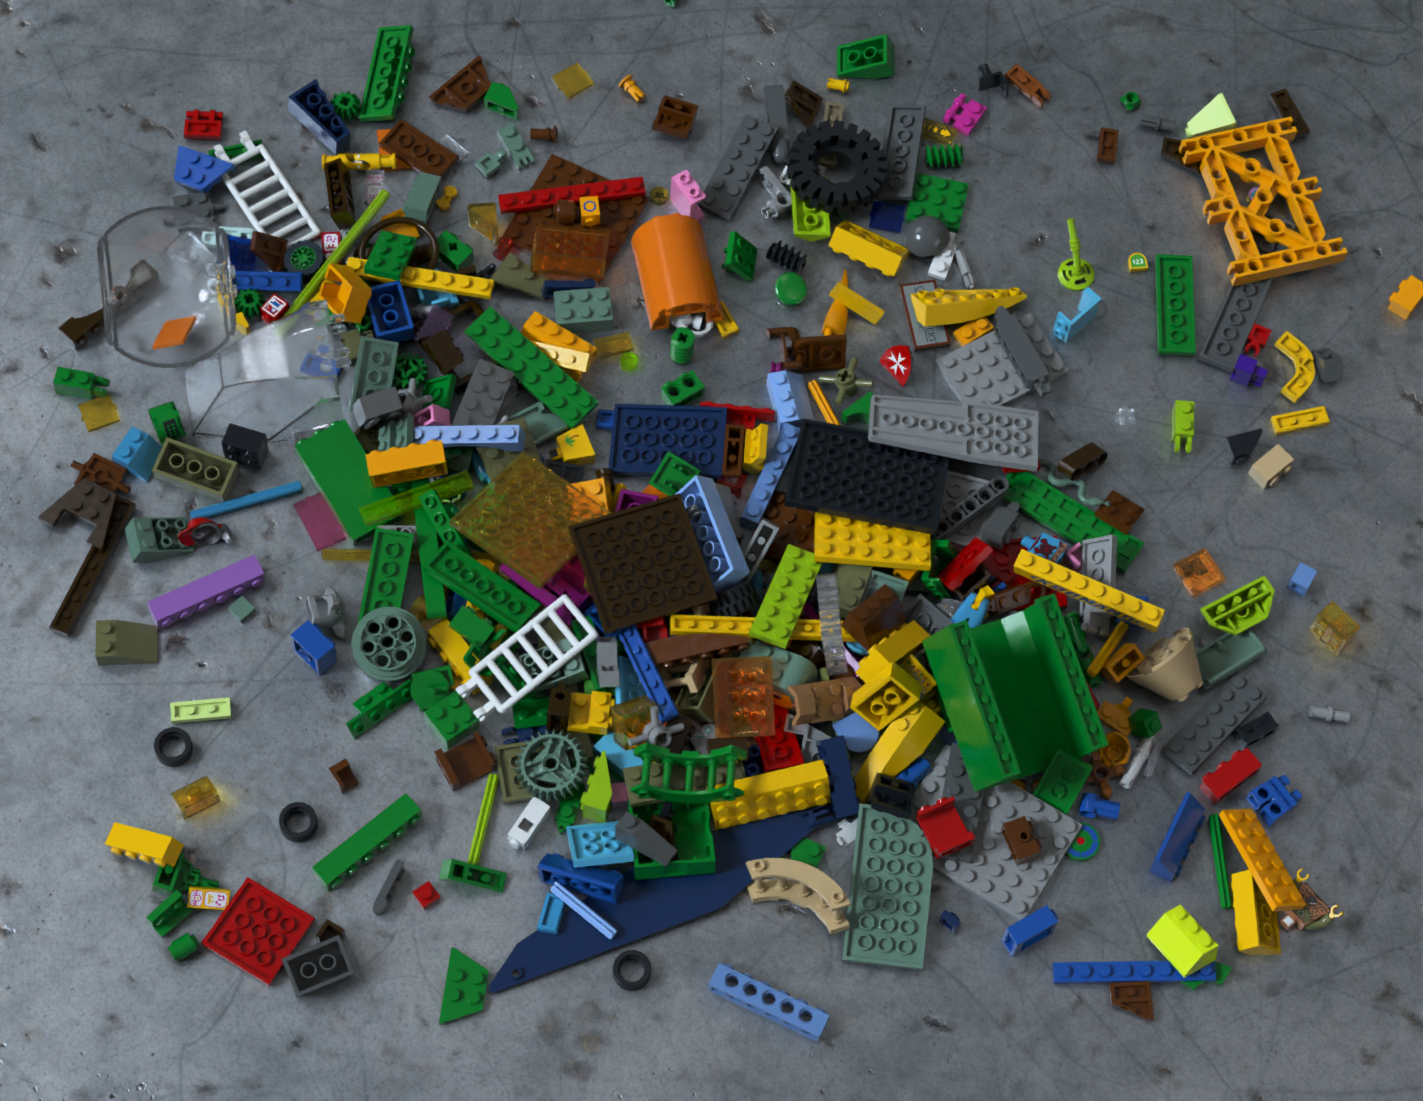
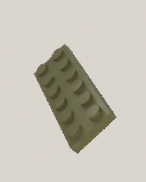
(633, 777)

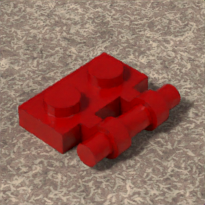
(203, 129)

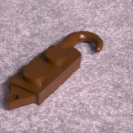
(1014, 597)

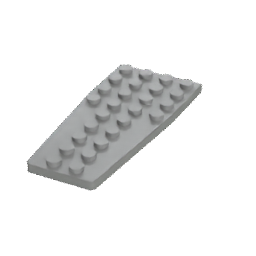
(957, 430)

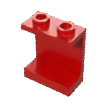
(944, 827)

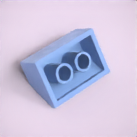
(789, 398)

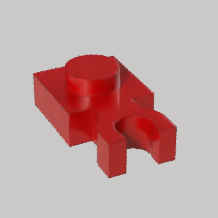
(1257, 338)

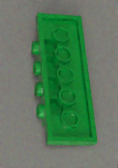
(388, 73)

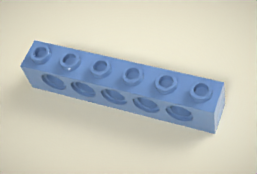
(774, 1012)

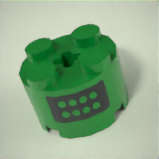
(166, 422)

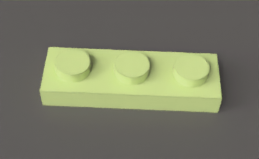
(200, 710)

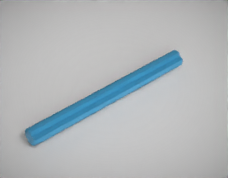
(247, 500)

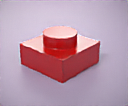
(426, 895)

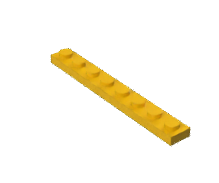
(432, 280)

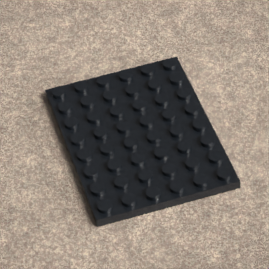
(865, 480)

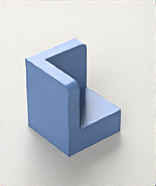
(1302, 579)

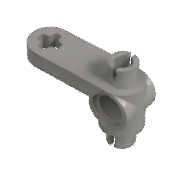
(781, 201)

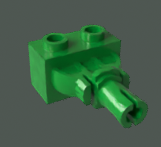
(180, 878)

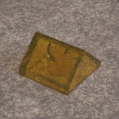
(483, 219)
(195, 797)

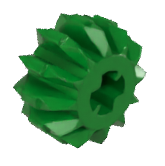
(346, 105)
(249, 302)

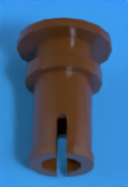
(545, 134)

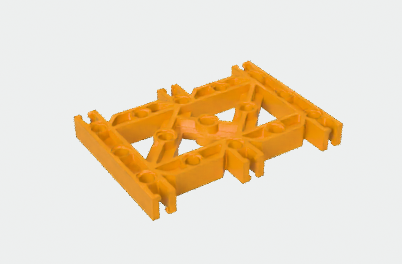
(1221, 154)

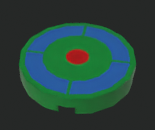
(1084, 844)

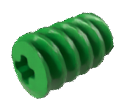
(944, 155)
(682, 345)

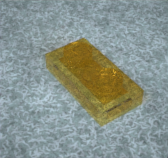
(613, 345)

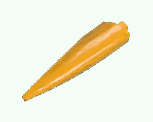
(837, 316)

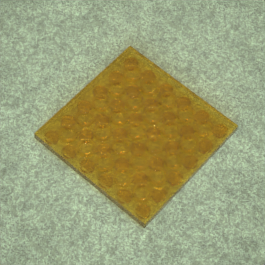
(526, 519)

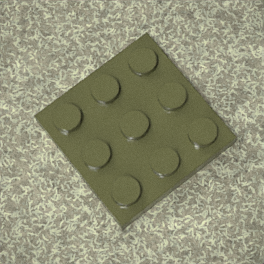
(497, 459)
(510, 785)

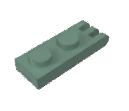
(515, 145)

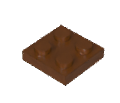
(1121, 513)

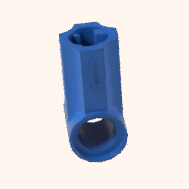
(915, 771)
(1093, 806)

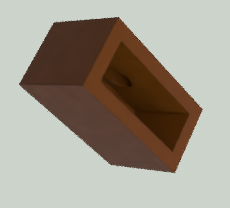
(1021, 840)

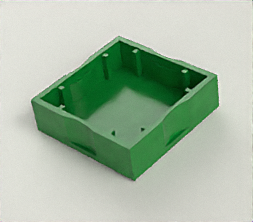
(692, 839)

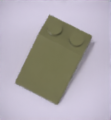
(125, 643)

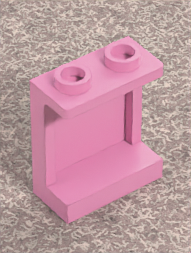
(686, 194)

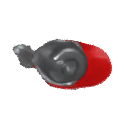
(204, 531)

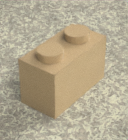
(1271, 466)

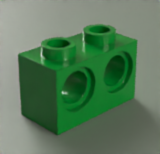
(685, 394)

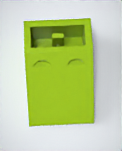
(598, 798)

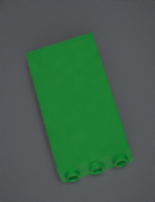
(342, 477)

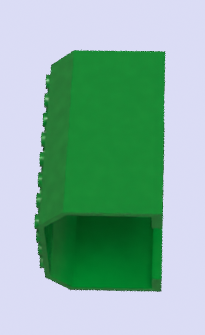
(1014, 693)

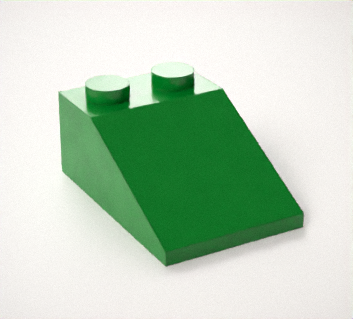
(867, 58)

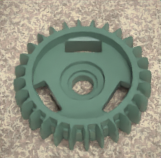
(561, 774)

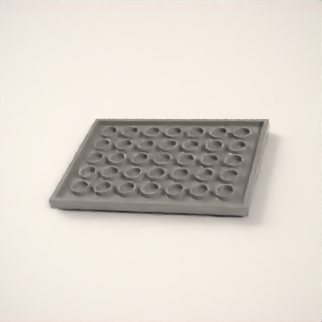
(992, 869)

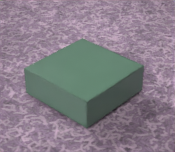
(241, 609)

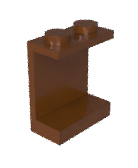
(466, 762)

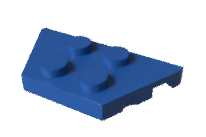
(199, 170)

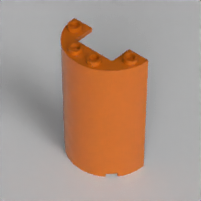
(675, 270)

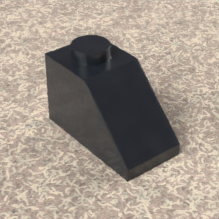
(1240, 446)

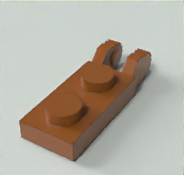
(1027, 85)

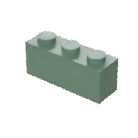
(422, 196)

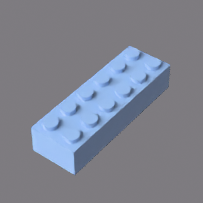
(714, 534)

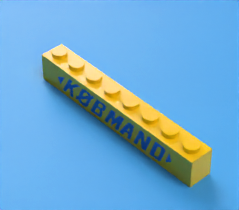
(1089, 591)

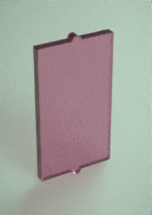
(319, 522)

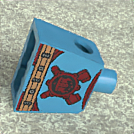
(1046, 547)

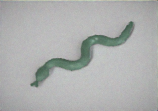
(1094, 502)

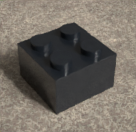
(245, 446)

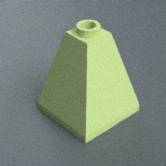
(1211, 119)

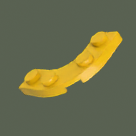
(1303, 365)

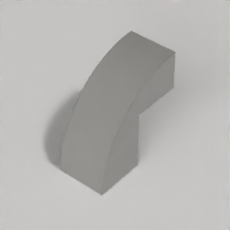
(607, 661)

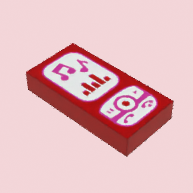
(330, 241)

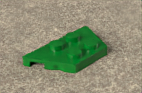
(463, 988)

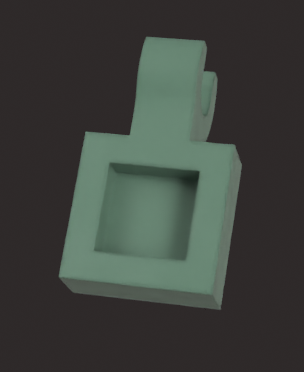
(491, 163)

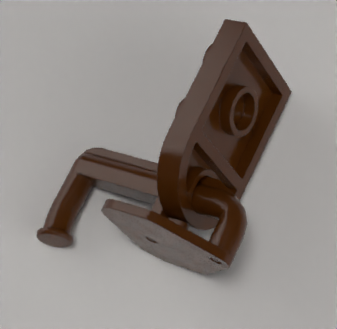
(809, 352)

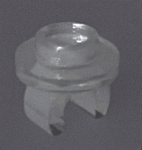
(1123, 412)

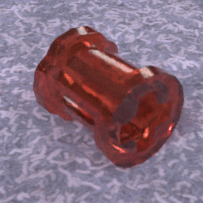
(503, 248)

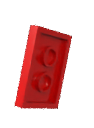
(964, 564)

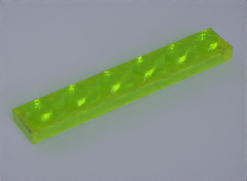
(409, 500)

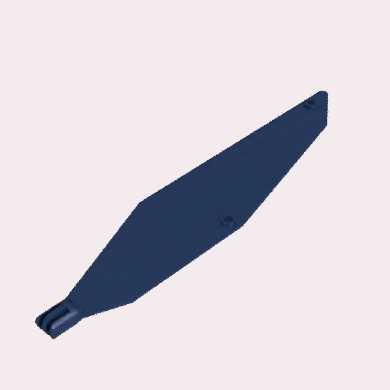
(660, 903)

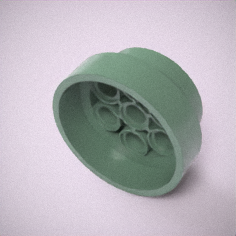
(394, 670)

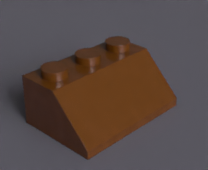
(875, 618)

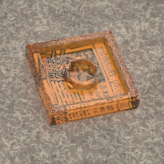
(1198, 572)

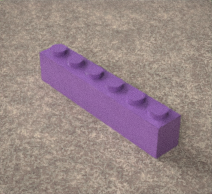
(206, 592)

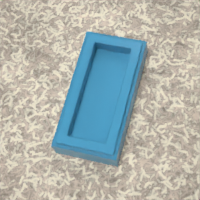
(551, 914)

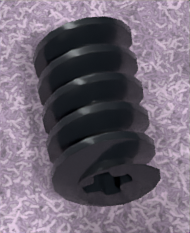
(787, 257)

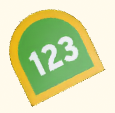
(1137, 262)

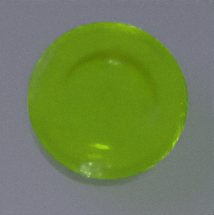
(628, 361)

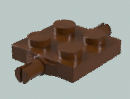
(102, 472)

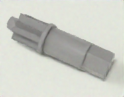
(965, 268)

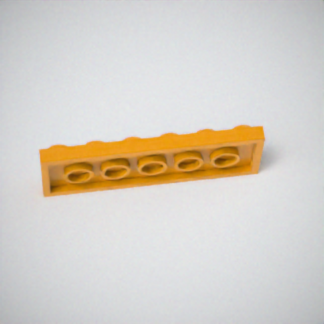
(1262, 860)

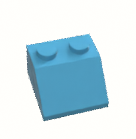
(137, 454)

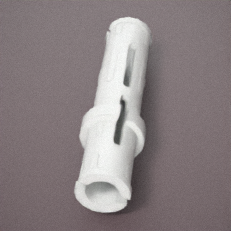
(1141, 754)

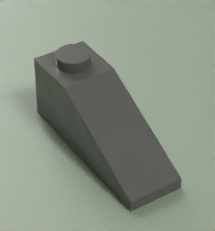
(644, 839)

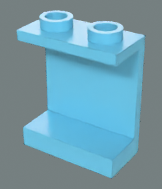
(1089, 305)

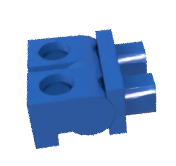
(1276, 797)

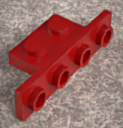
(744, 415)

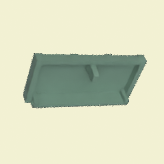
(542, 422)
(1227, 656)

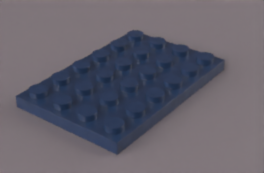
(647, 432)

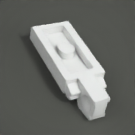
(942, 260)

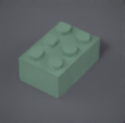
(584, 310)

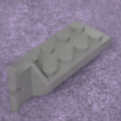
(1098, 564)

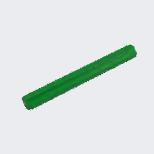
(1220, 861)

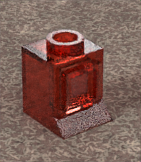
(735, 483)

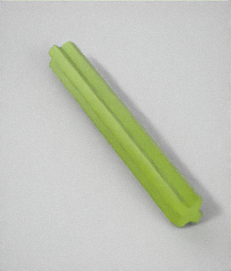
(483, 819)

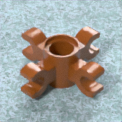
(1116, 771)

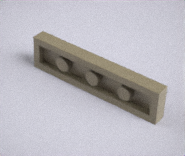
(832, 112)

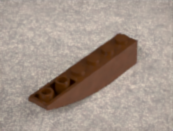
(688, 647)

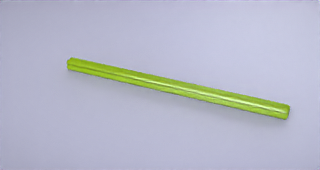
(340, 251)

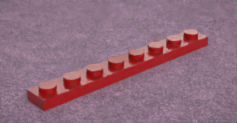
(547, 197)

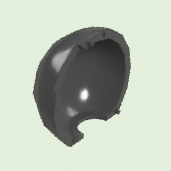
(926, 236)

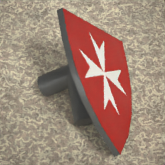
(898, 362)

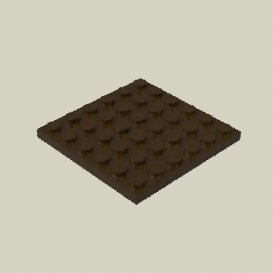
(642, 563)

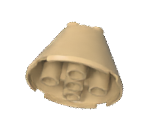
(1170, 667)

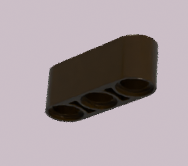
(1082, 461)

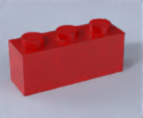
(1230, 775)

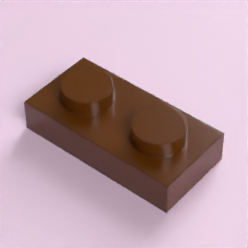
(1107, 145)

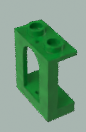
(946, 553)

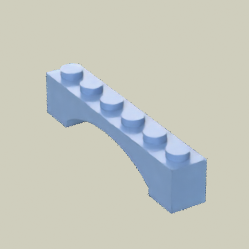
(492, 436)

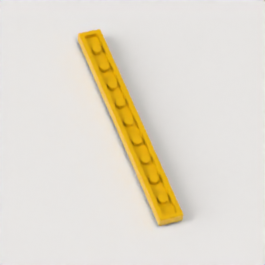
(740, 626)

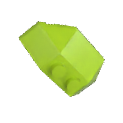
(1241, 608)

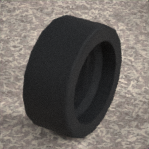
(169, 733)
(298, 807)
(639, 956)

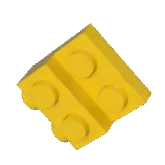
(590, 712)

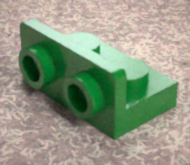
(530, 712)
(169, 914)

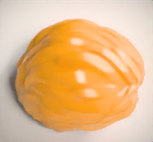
(1117, 751)

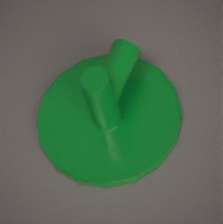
(429, 688)

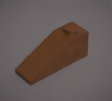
(733, 450)

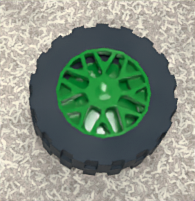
(304, 257)

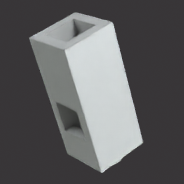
(528, 824)

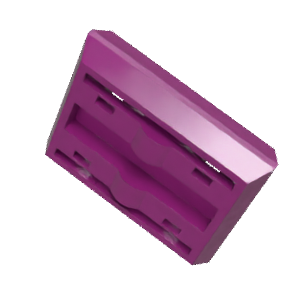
(566, 581)

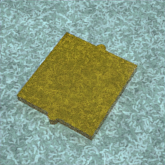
(572, 80)
(98, 413)

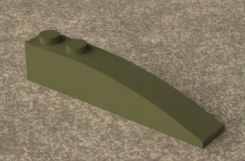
(852, 584)

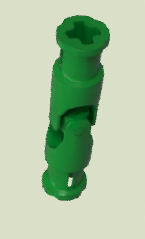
(1078, 639)

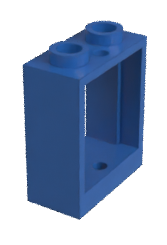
(1030, 930)

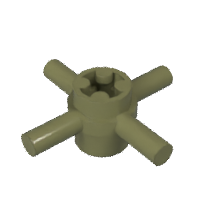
(846, 381)

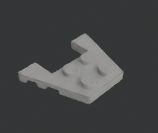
(810, 736)

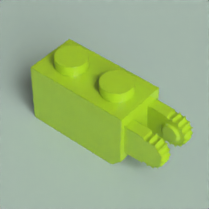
(1183, 424)

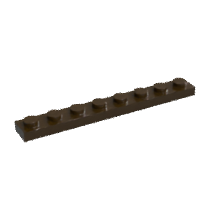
(91, 571)

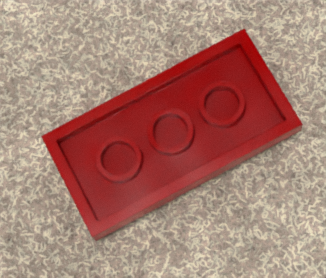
(782, 749)

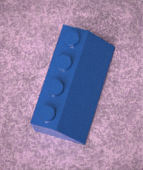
(1178, 838)
(588, 881)

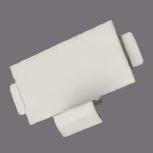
(847, 833)

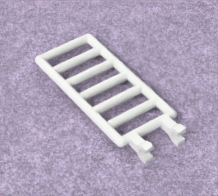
(279, 176)
(476, 680)

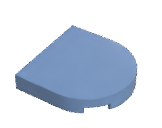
(857, 732)

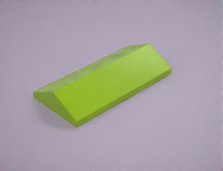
(809, 222)

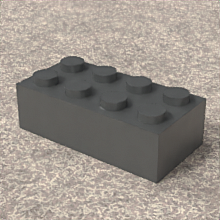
(483, 395)

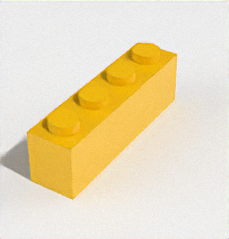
(451, 649)
(143, 844)

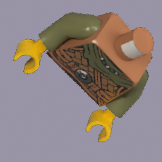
(1314, 915)

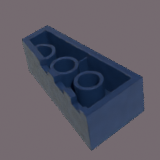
(319, 116)
(841, 784)

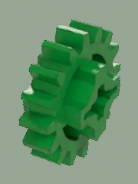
(415, 371)

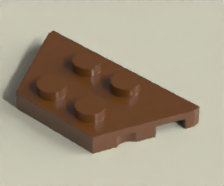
(464, 88)

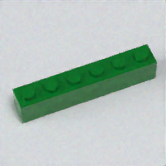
(366, 842)

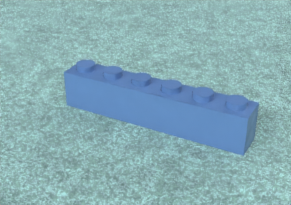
(770, 477)

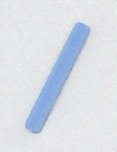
(584, 910)

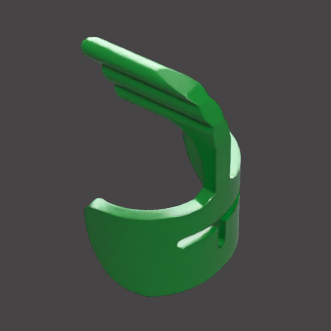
(470, 660)

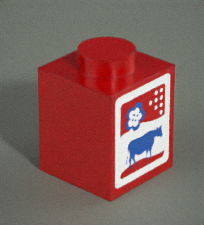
(273, 309)

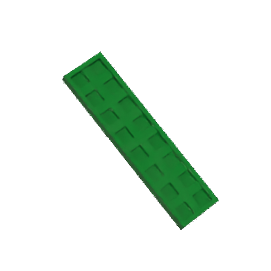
(531, 368)
(1066, 516)

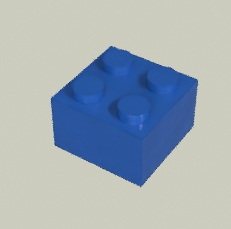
(314, 647)

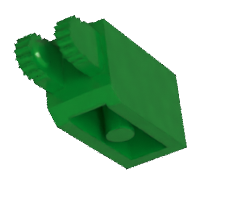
(79, 383)

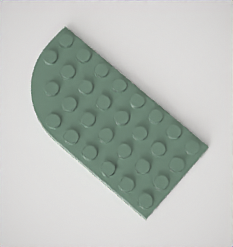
(888, 892)

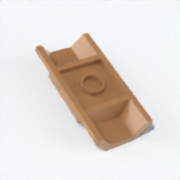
(823, 700)

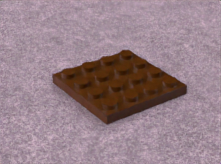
(795, 527)

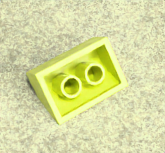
(1183, 941)

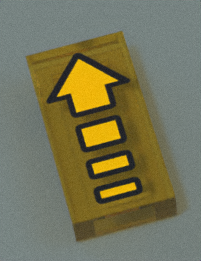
(939, 132)

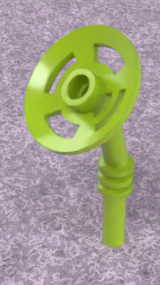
(1078, 266)

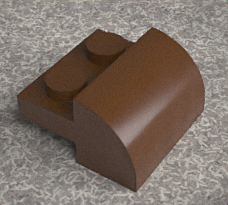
(675, 117)

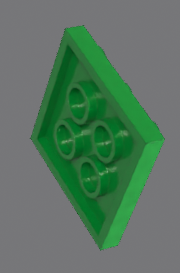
(938, 198)

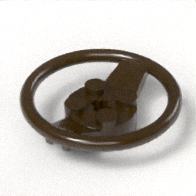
(421, 254)

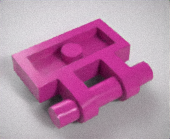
(968, 118)

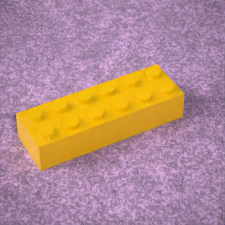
(773, 795)

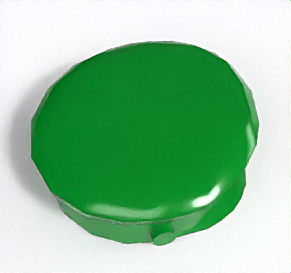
(790, 289)

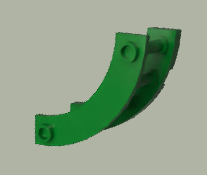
(690, 760)

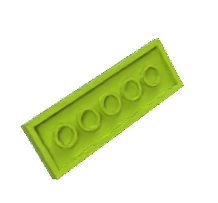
(786, 597)

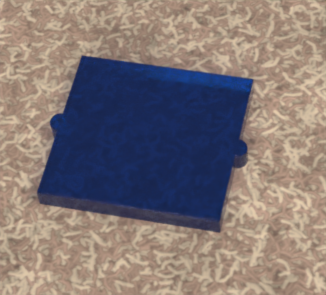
(886, 217)

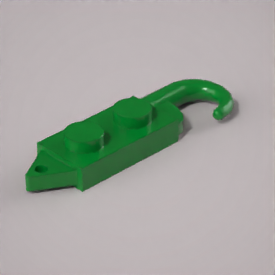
(569, 808)

